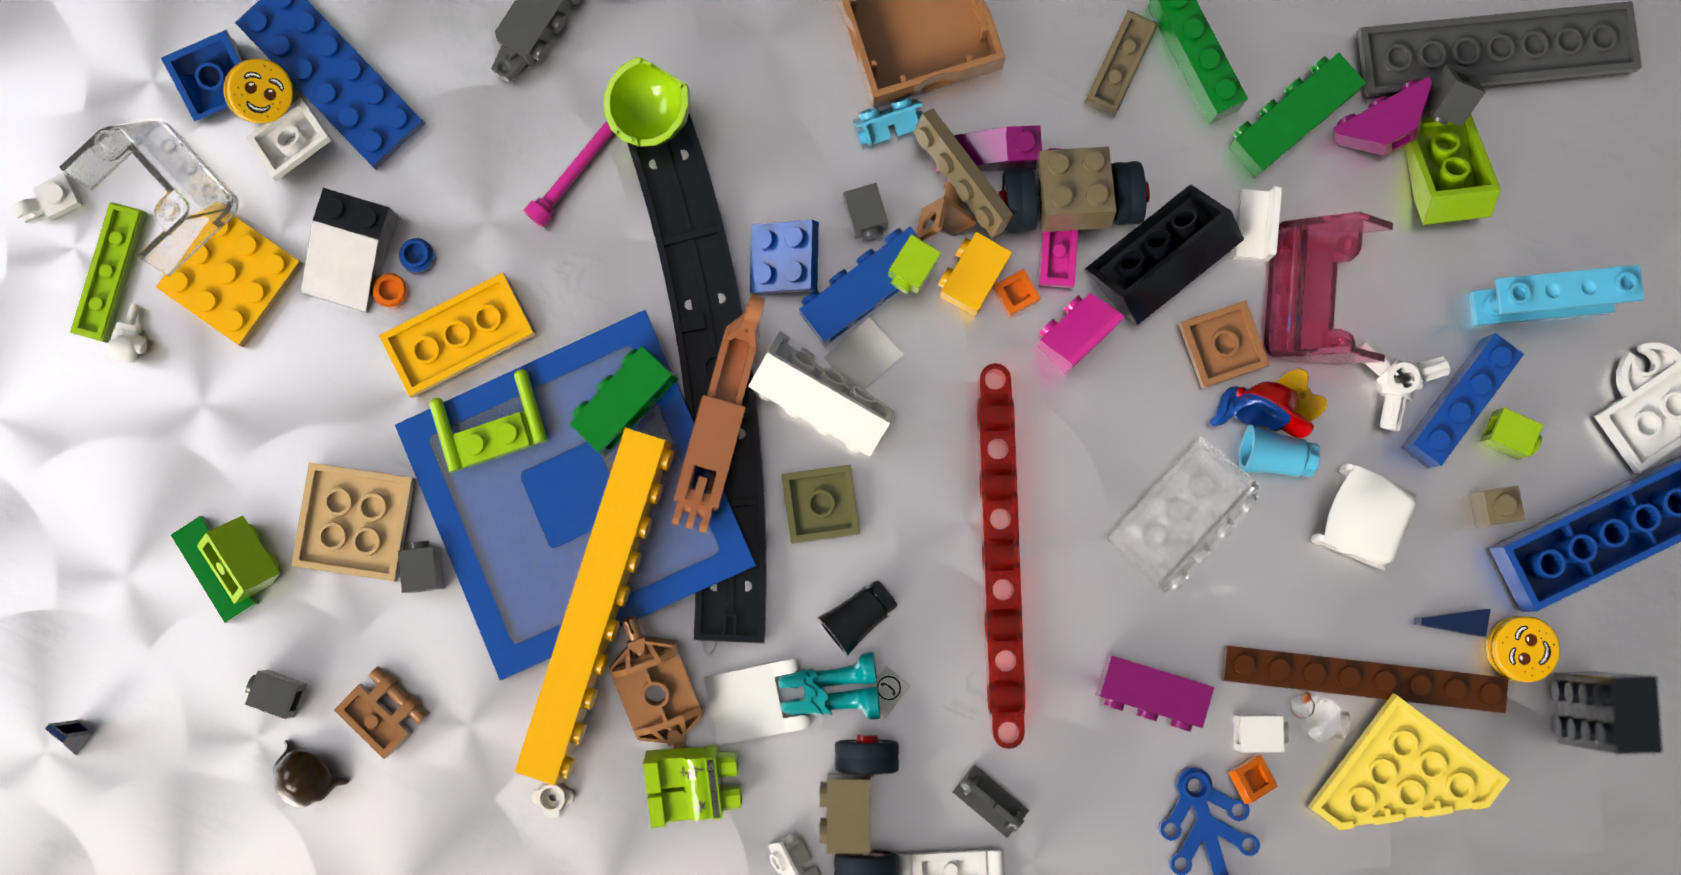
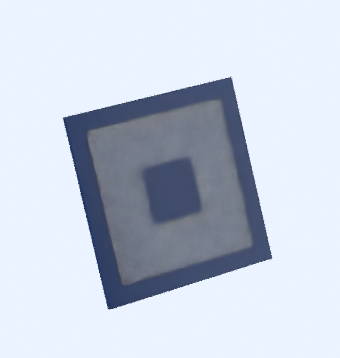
(527, 517)

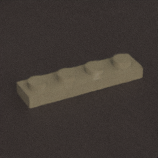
(962, 173)

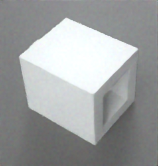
(1260, 733)

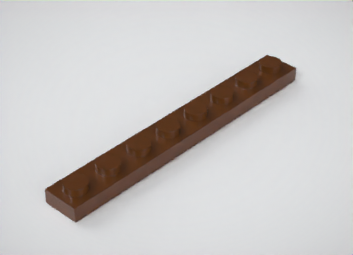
(1364, 679)

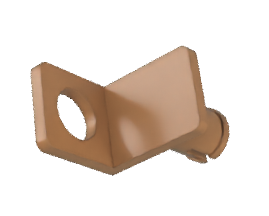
(945, 214)

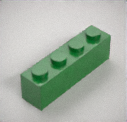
(1199, 57)
(1296, 115)

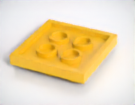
(232, 280)

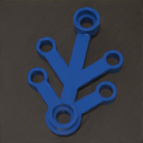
(1206, 826)

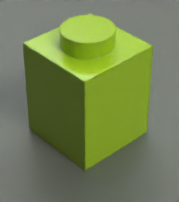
(913, 265)
(1512, 434)

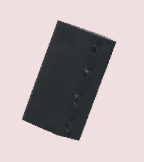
(1165, 253)

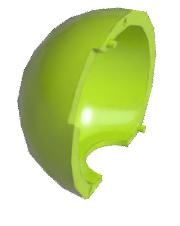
(645, 103)

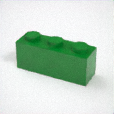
(622, 400)

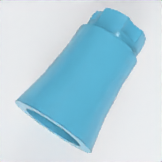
(1277, 453)

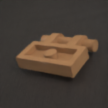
(373, 720)

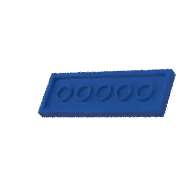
(332, 76)

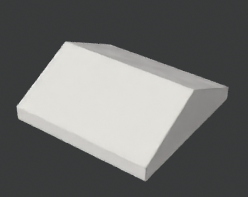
(289, 139)

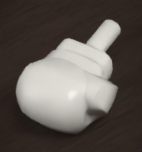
(126, 340)

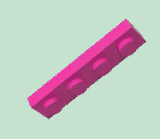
(1058, 258)

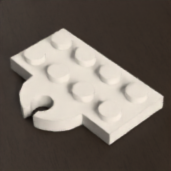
(1648, 416)

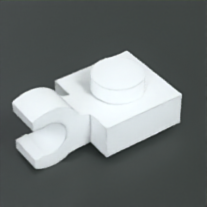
(52, 198)

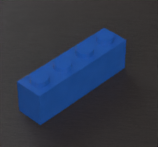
(854, 292)
(1462, 401)

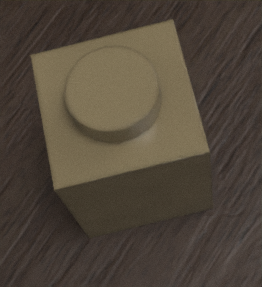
(1497, 506)

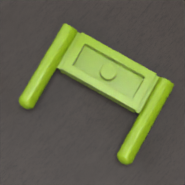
(492, 438)

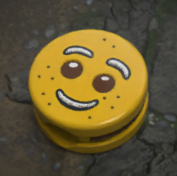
(258, 90)
(1523, 648)

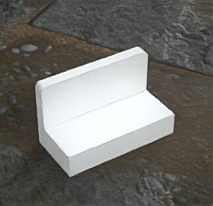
(1259, 223)

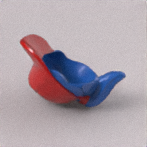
(1264, 405)

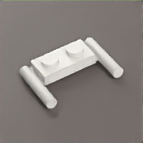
(953, 863)

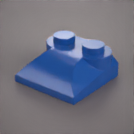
(201, 72)

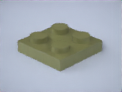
(820, 504)

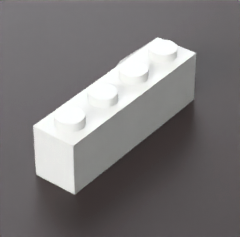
(820, 397)

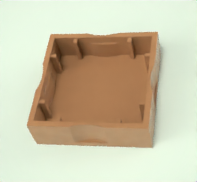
(920, 44)

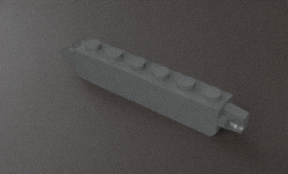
(526, 34)

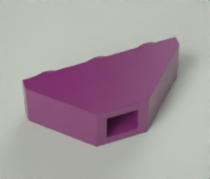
(1387, 121)

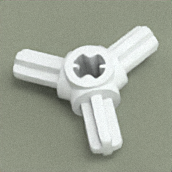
(1398, 394)

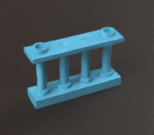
(1556, 295)

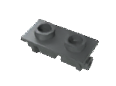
(991, 801)

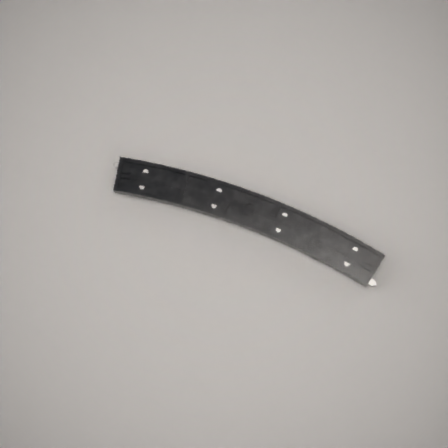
(702, 304)

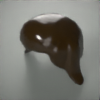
(302, 778)

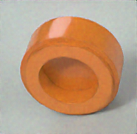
(390, 290)

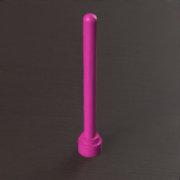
(541, 209)

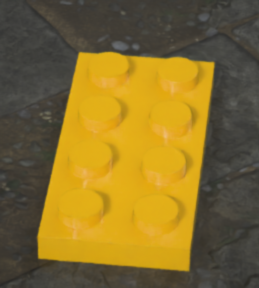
(457, 335)

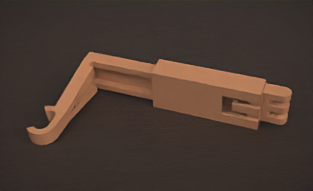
(718, 420)

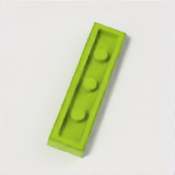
(108, 272)

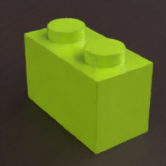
(239, 559)

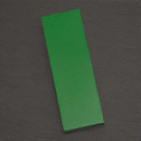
(187, 541)

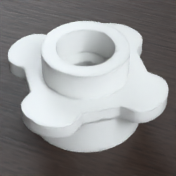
(552, 808)

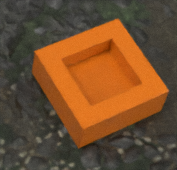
(1016, 292)
(1252, 779)

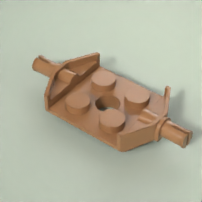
(648, 663)

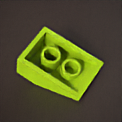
(1451, 173)

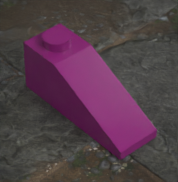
(1003, 147)

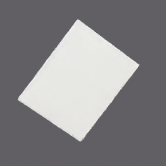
(864, 355)

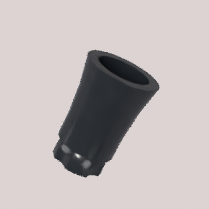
(857, 616)

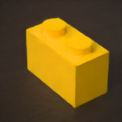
(974, 274)

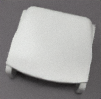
(1367, 518)

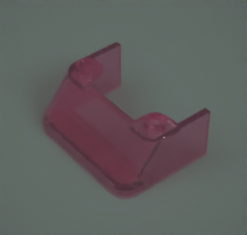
(1304, 288)

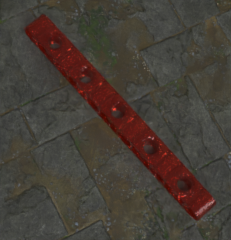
(1000, 556)

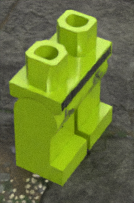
(689, 784)

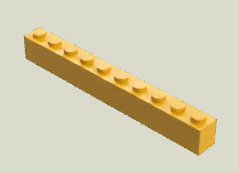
(594, 607)

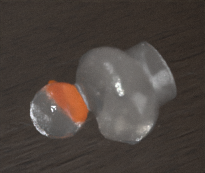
(1326, 717)

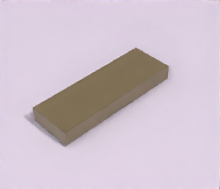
(1121, 63)

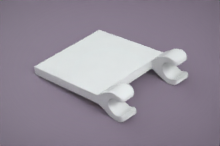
(748, 703)

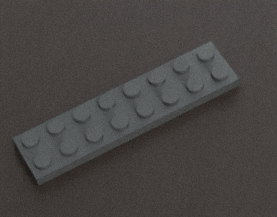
(1502, 47)

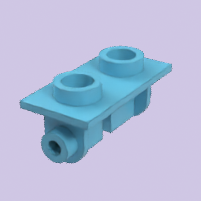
(876, 122)

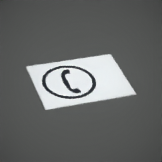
(890, 690)

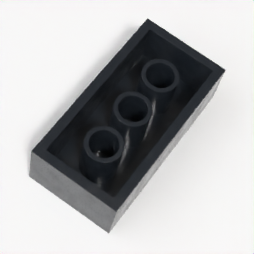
(1607, 712)

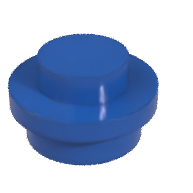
(416, 255)

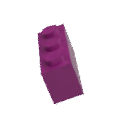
(1154, 693)

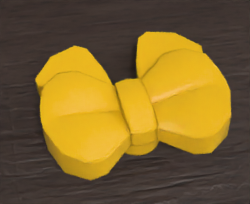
(1310, 404)

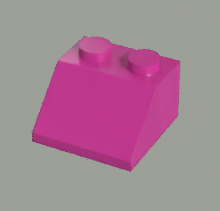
(1079, 331)

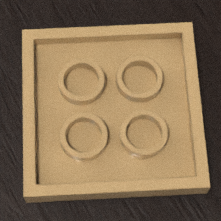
(352, 521)

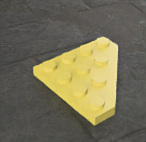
(1404, 771)

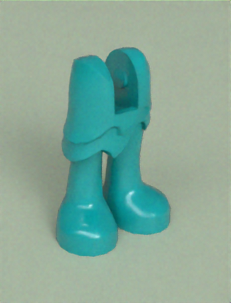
(820, 702)

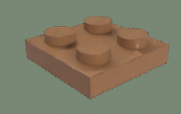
(1223, 344)

